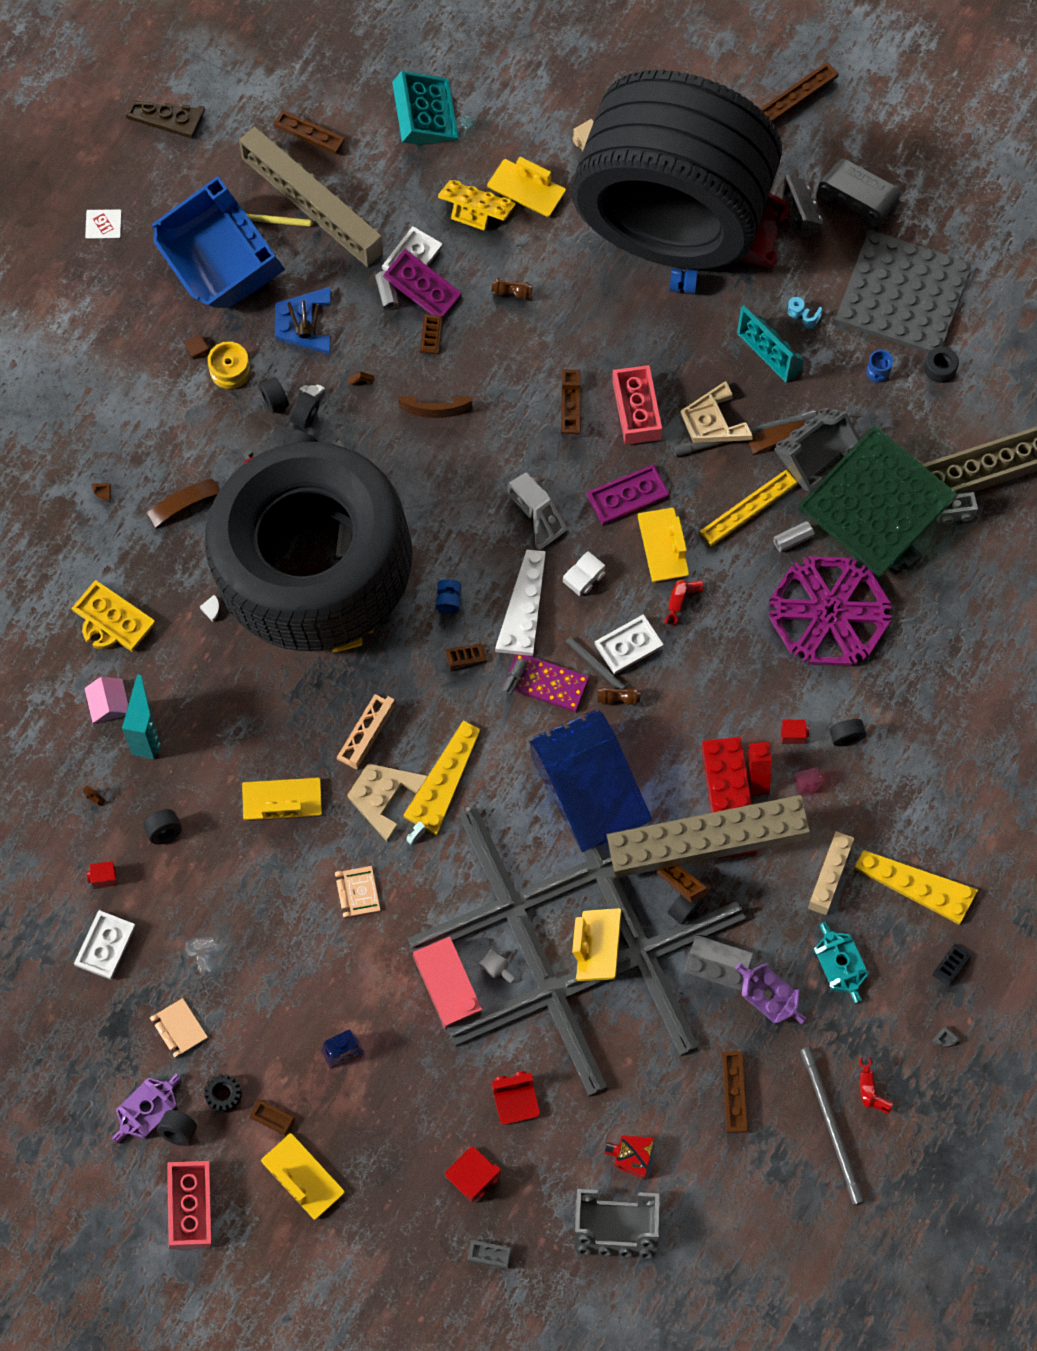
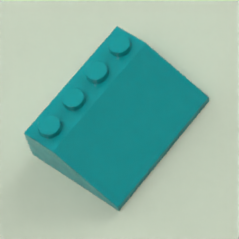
(424, 108)
(768, 344)
(140, 724)

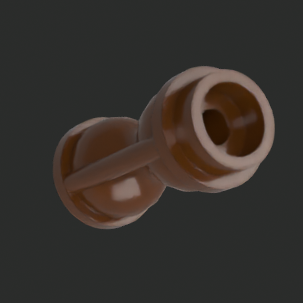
(520, 290)
(610, 695)

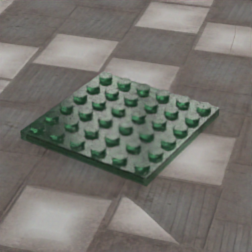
(877, 501)

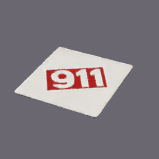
(103, 223)

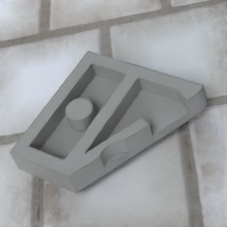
(547, 523)

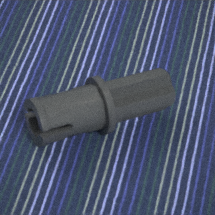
(514, 676)

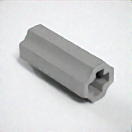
(387, 292)
(793, 536)

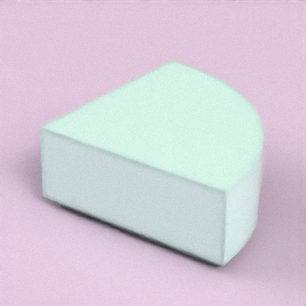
(419, 831)

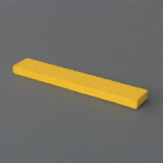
(748, 508)

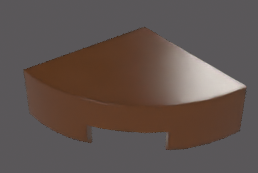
(361, 377)
(102, 491)
(93, 796)

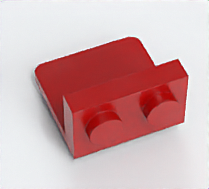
(515, 1098)
(473, 1174)

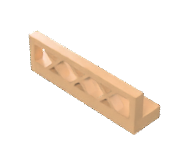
(369, 733)

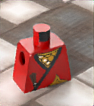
(631, 1154)

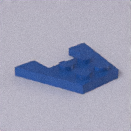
(285, 327)

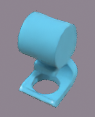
(796, 310)

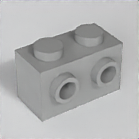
(526, 493)
(962, 508)

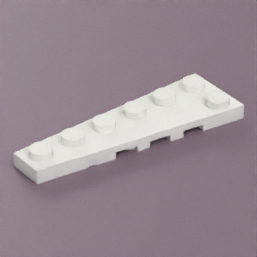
(520, 622)

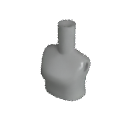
(495, 966)

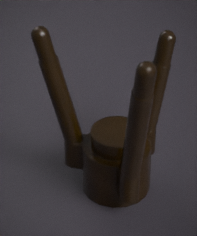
(305, 328)

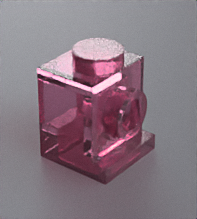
(808, 781)

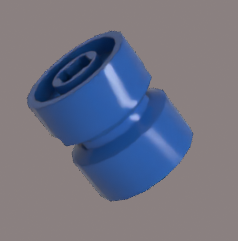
(683, 280)
(879, 366)
(448, 596)

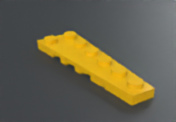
(438, 789)
(927, 889)

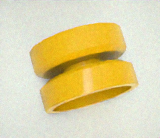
(228, 365)

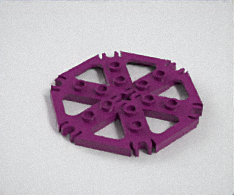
(820, 596)

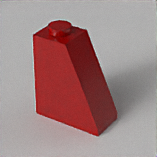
(759, 768)

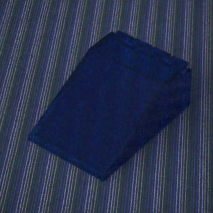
(589, 779)

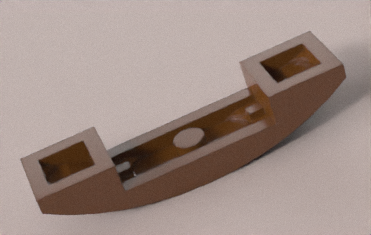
(570, 401)
(435, 410)
(768, 438)
(182, 500)

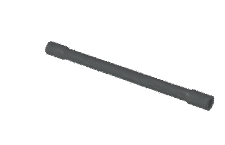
(688, 447)
(852, 1185)

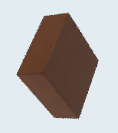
(196, 347)

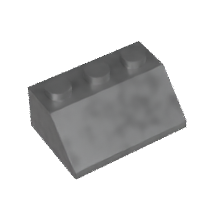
(802, 208)
(717, 962)

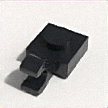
(907, 559)

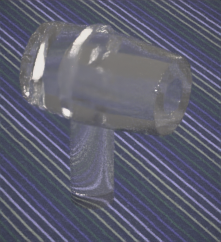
(199, 947)

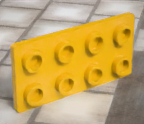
(527, 185)
(474, 205)
(663, 544)
(281, 799)
(597, 944)
(302, 1176)

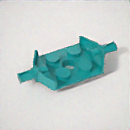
(845, 977)

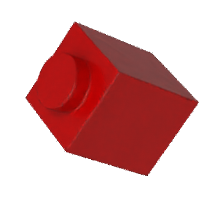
(794, 731)
(102, 875)

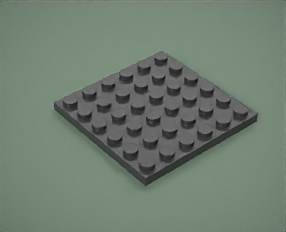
(903, 292)

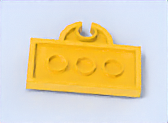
(111, 618)

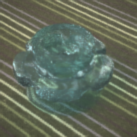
(466, 122)

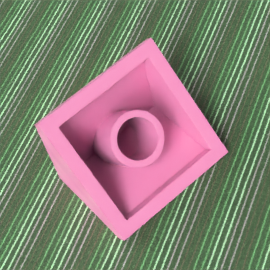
(106, 699)

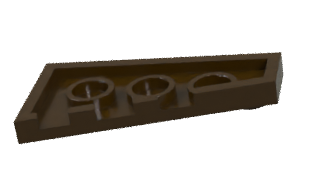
(174, 119)

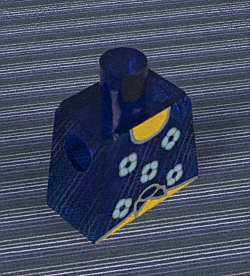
(341, 1048)

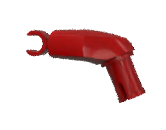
(678, 594)
(868, 1092)

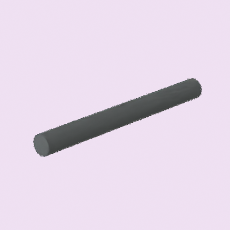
(593, 662)

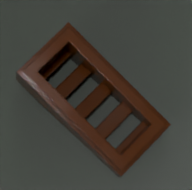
(435, 323)
(455, 665)

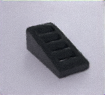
(941, 975)

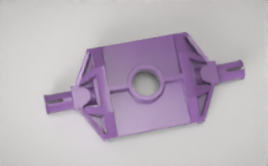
(783, 998)
(139, 1123)

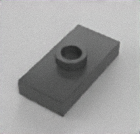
(489, 1254)

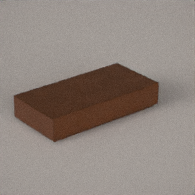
(272, 1117)

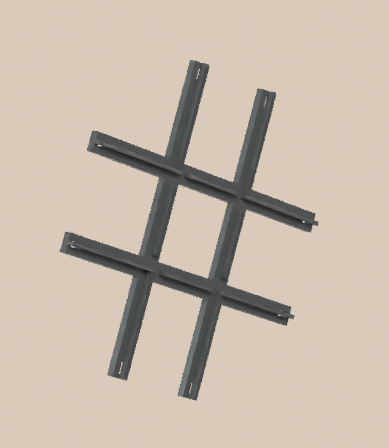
(554, 991)

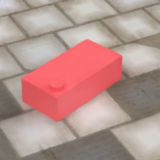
(637, 404)
(447, 982)
(189, 1205)

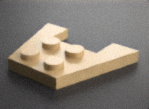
(706, 421)
(375, 791)

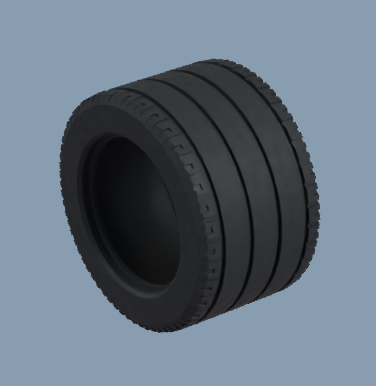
(677, 169)

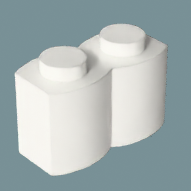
(584, 573)

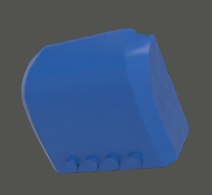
(215, 247)

